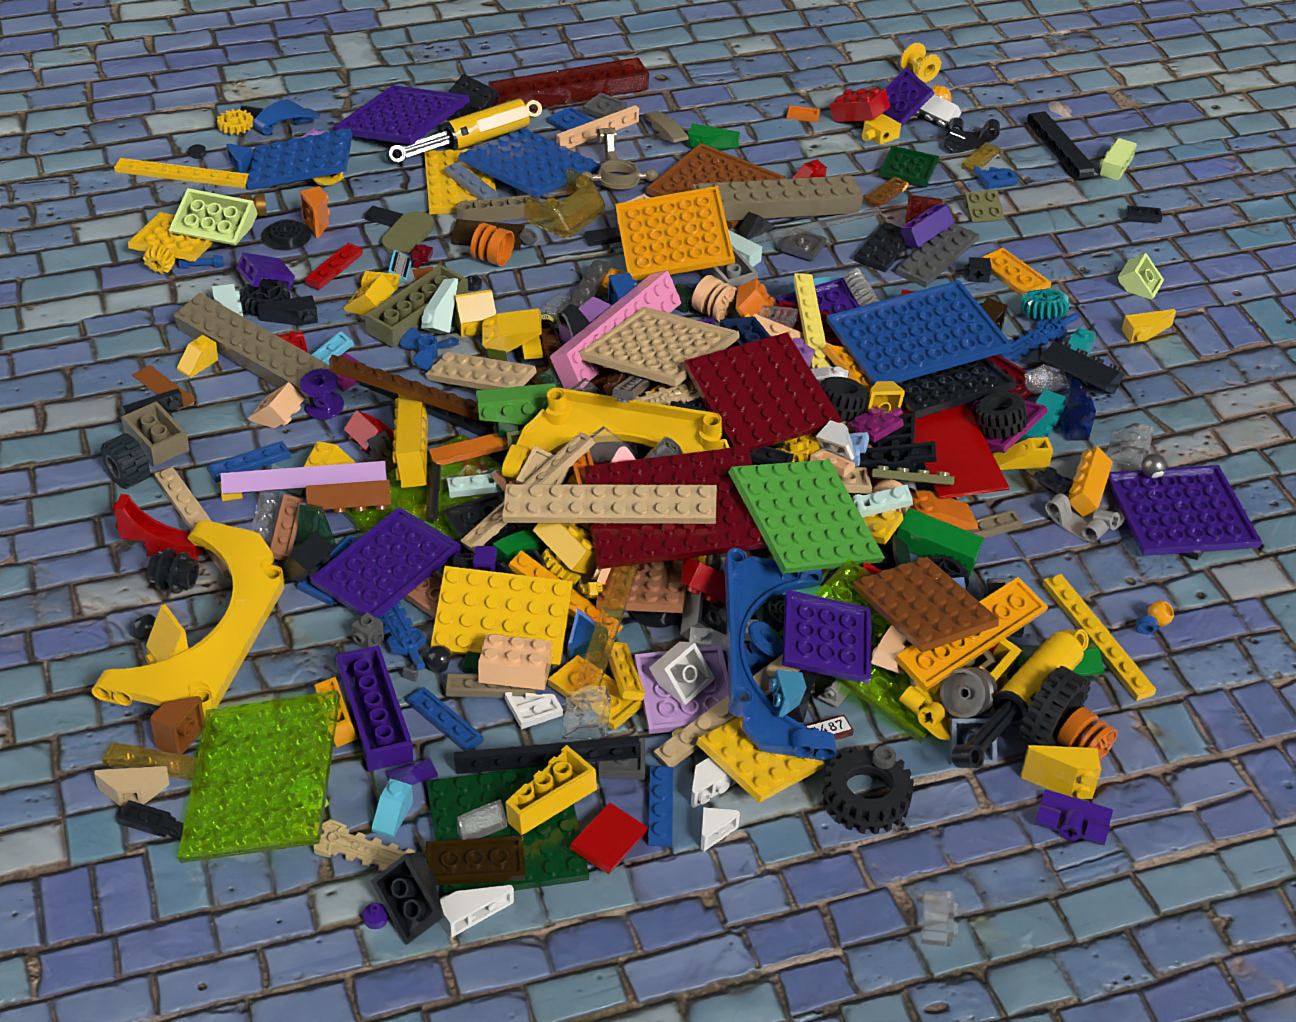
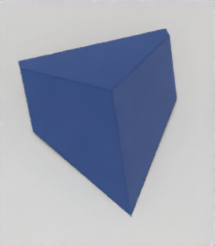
(580, 635)

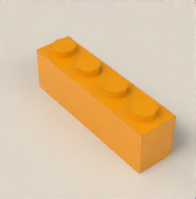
(1090, 481)

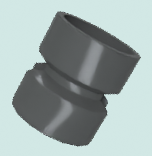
(665, 448)

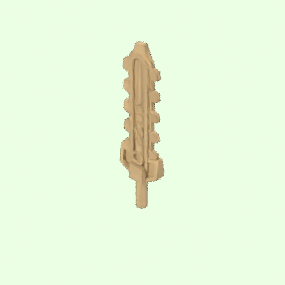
(683, 392)
(336, 839)

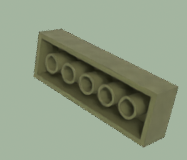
(405, 309)

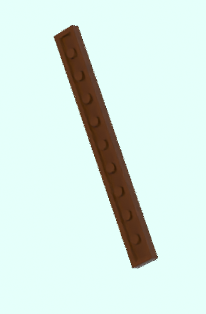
(404, 387)

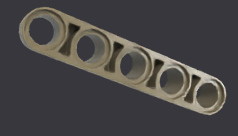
(494, 209)

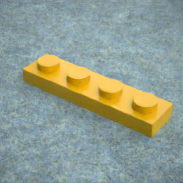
(626, 673)

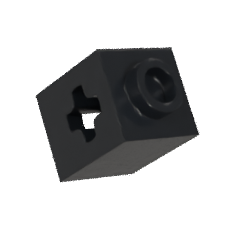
(978, 269)

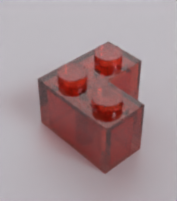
(918, 204)

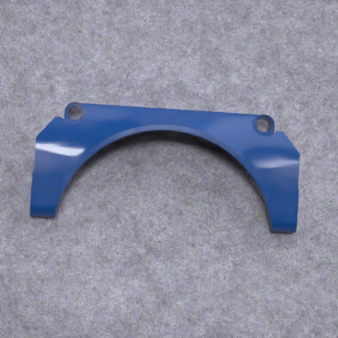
(747, 587)

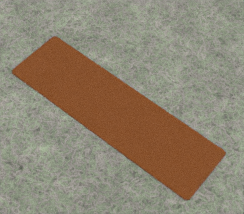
(159, 383)

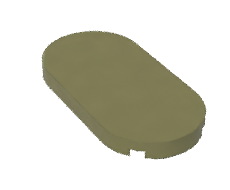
(407, 232)

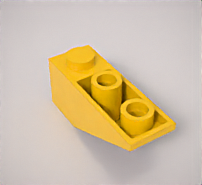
(1026, 455)

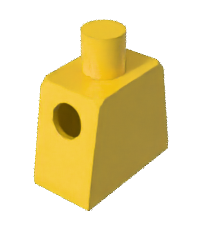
(881, 130)

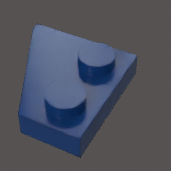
(996, 177)

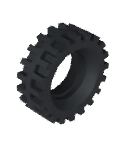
(1052, 706)
(861, 811)

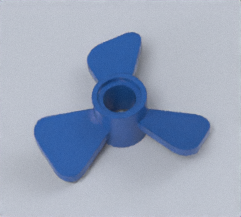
(426, 345)

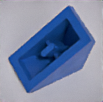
(239, 157)

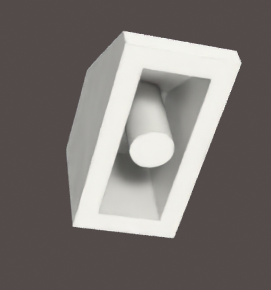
(836, 439)

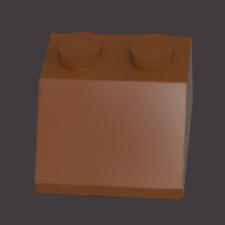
(177, 724)

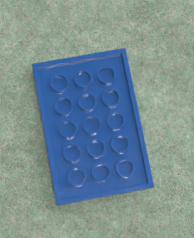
(300, 159)

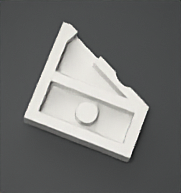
(533, 708)

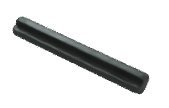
(433, 493)

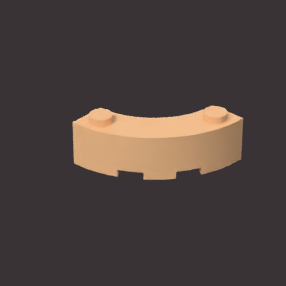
(890, 645)

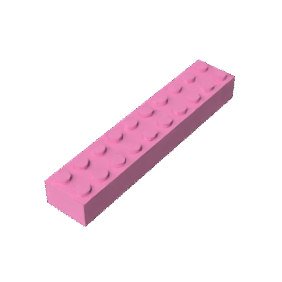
(653, 292)

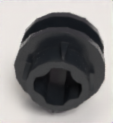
(173, 571)

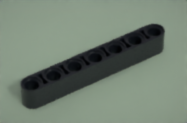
(1060, 145)

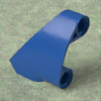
(280, 111)

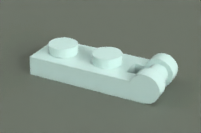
(472, 485)
(883, 500)

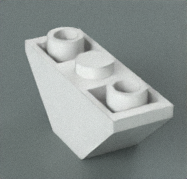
(708, 782)

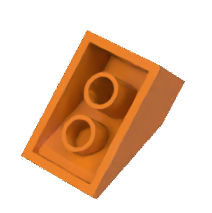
(945, 509)

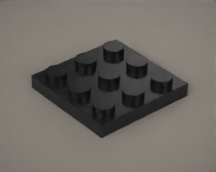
(479, 94)

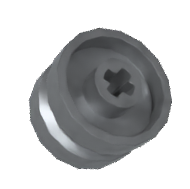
(968, 692)

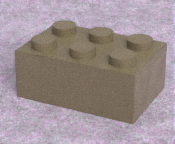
(156, 433)

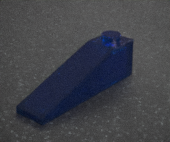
(1078, 413)

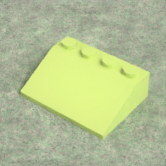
(213, 217)

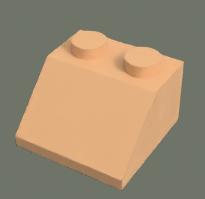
(278, 407)

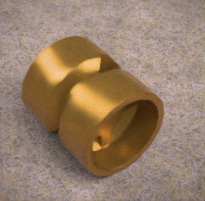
(259, 202)

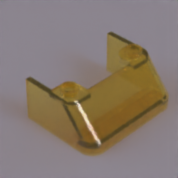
(571, 214)

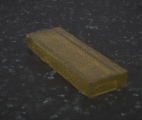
(981, 157)

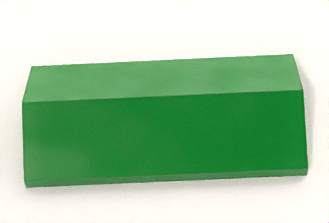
(932, 536)
(1090, 664)

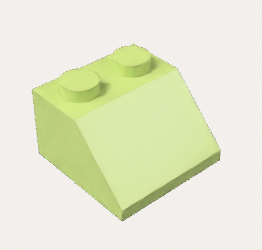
(1141, 277)

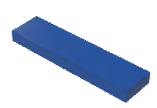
(250, 460)
(445, 719)

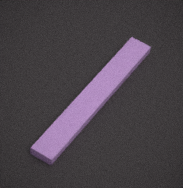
(301, 477)

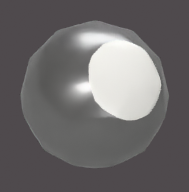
(1154, 465)

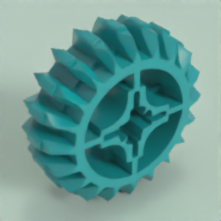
(1044, 304)

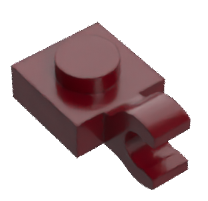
(420, 254)

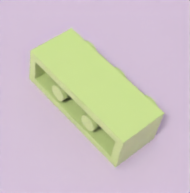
(1117, 159)

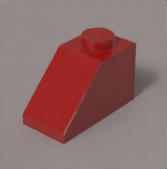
(811, 169)

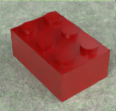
(859, 105)

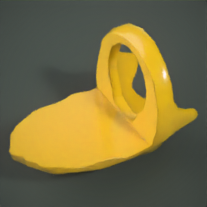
(328, 180)

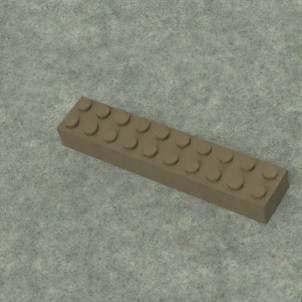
(788, 197)
(247, 343)

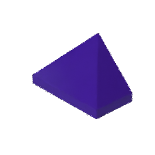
(414, 772)

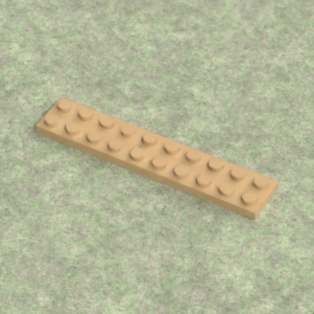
(610, 504)

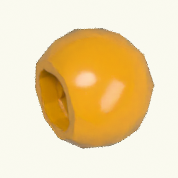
(1162, 612)

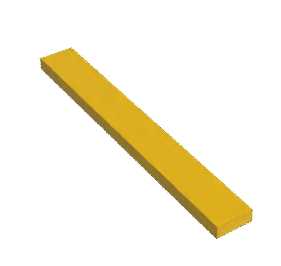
(182, 173)

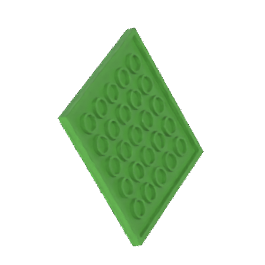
(805, 515)

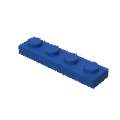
(660, 806)

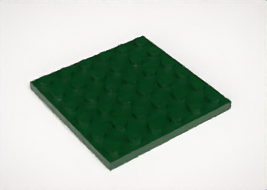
(545, 847)

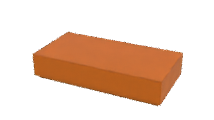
(803, 113)

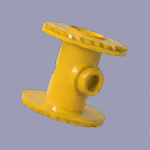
(924, 67)

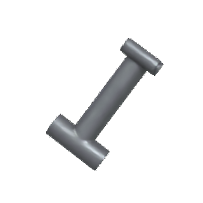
(411, 673)

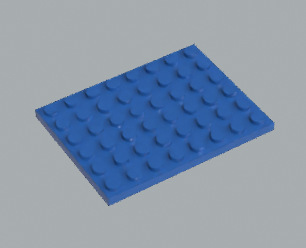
(918, 333)

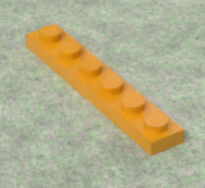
(525, 565)

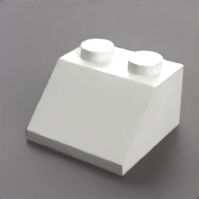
(682, 672)

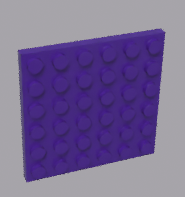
(402, 114)
(1183, 511)

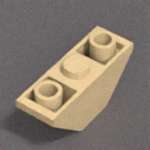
(132, 783)

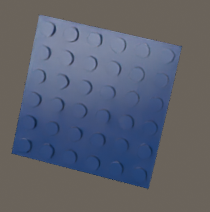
(527, 161)

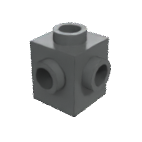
(367, 631)

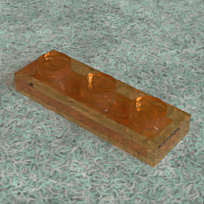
(886, 192)

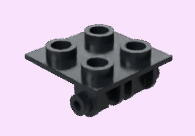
(1052, 480)

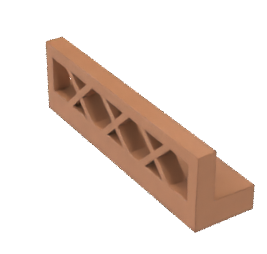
(285, 527)

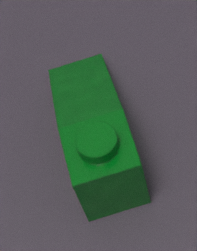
(712, 137)

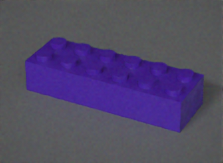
(374, 708)

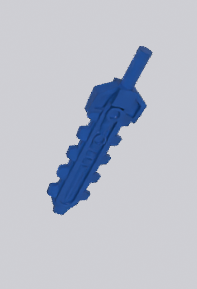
(1046, 330)
(403, 638)

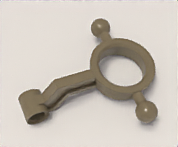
(613, 164)

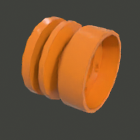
(492, 244)
(1085, 731)

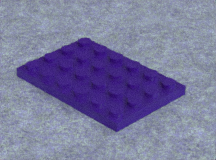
(385, 564)

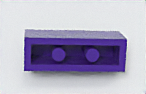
(927, 225)

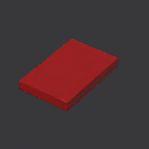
(609, 838)

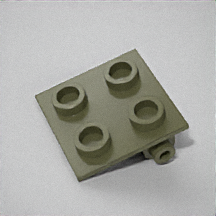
(984, 206)

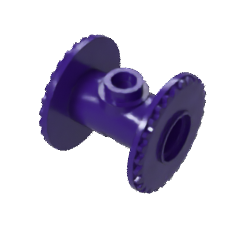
(320, 386)

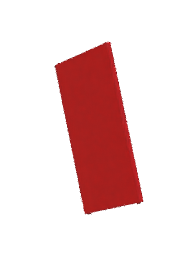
(960, 452)

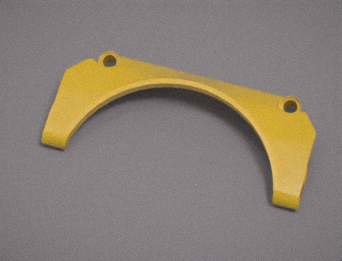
(635, 421)
(215, 660)

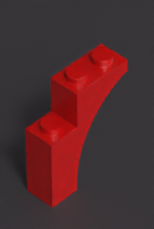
(156, 536)

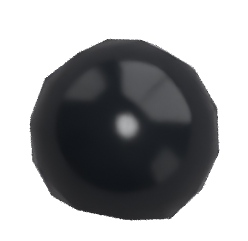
(143, 626)
(438, 658)

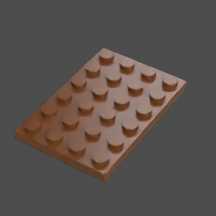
(925, 604)

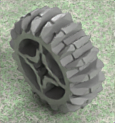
(860, 287)

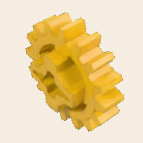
(235, 121)
(801, 447)
(559, 568)

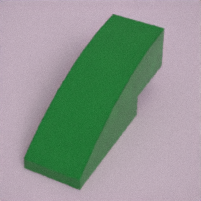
(511, 545)

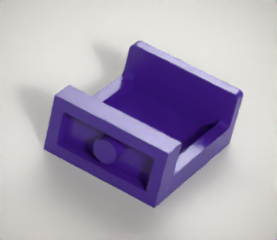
(256, 267)

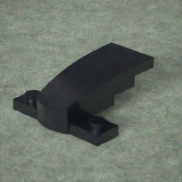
(900, 449)

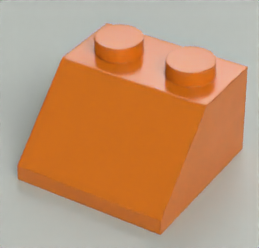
(315, 210)
(752, 297)

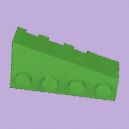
(512, 404)

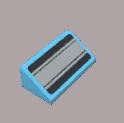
(400, 265)

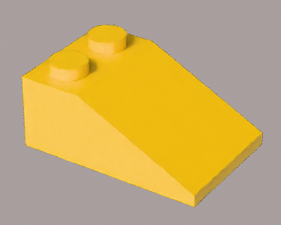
(511, 329)
(166, 637)
(1063, 769)

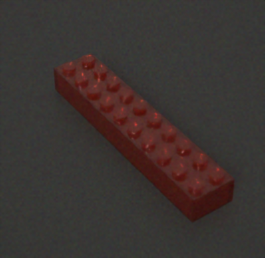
(574, 83)

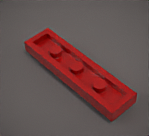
(333, 266)

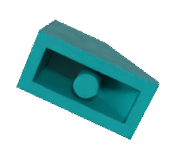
(1083, 340)

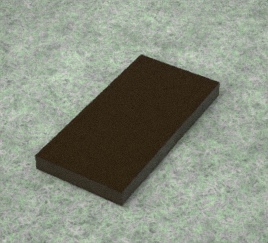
(465, 229)
(476, 860)

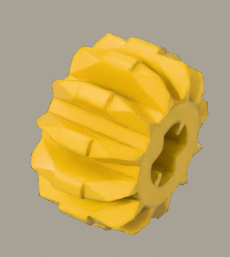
(159, 258)

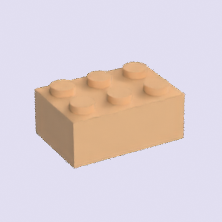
(515, 662)

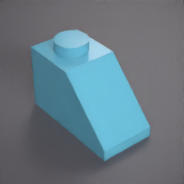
(392, 808)

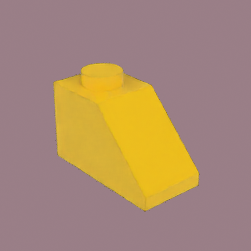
(198, 356)

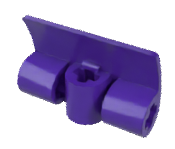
(1074, 817)

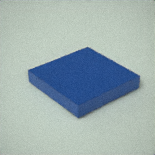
(568, 119)

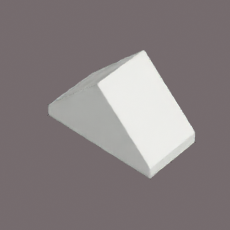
(717, 825)

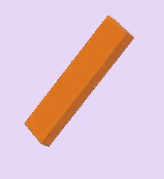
(468, 449)

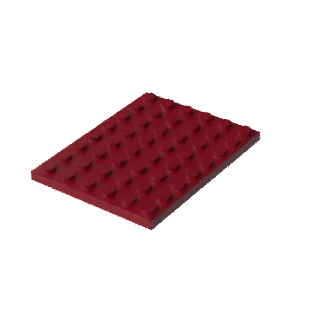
(655, 542)

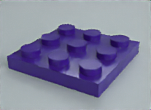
(906, 96)

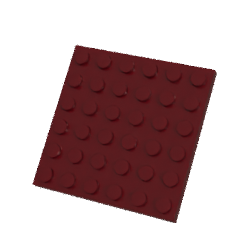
(761, 392)

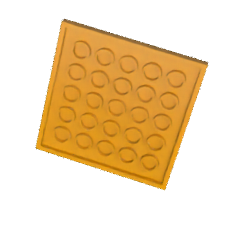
(674, 233)

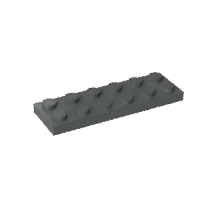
(937, 255)

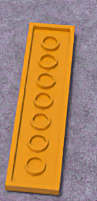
(1013, 605)

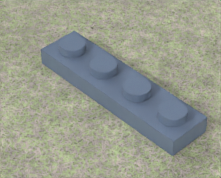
(470, 182)

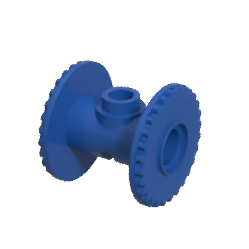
(763, 644)

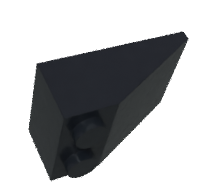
(410, 895)

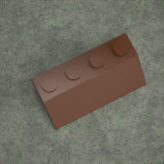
(350, 495)

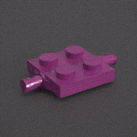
(877, 423)

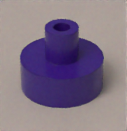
(375, 916)

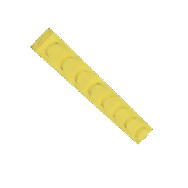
(811, 318)

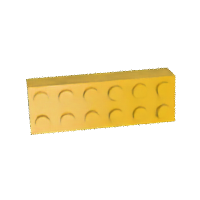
(410, 441)

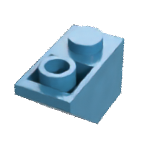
(787, 690)

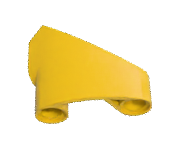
(928, 709)

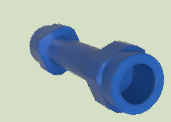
(217, 261)

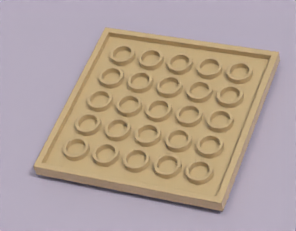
(656, 344)

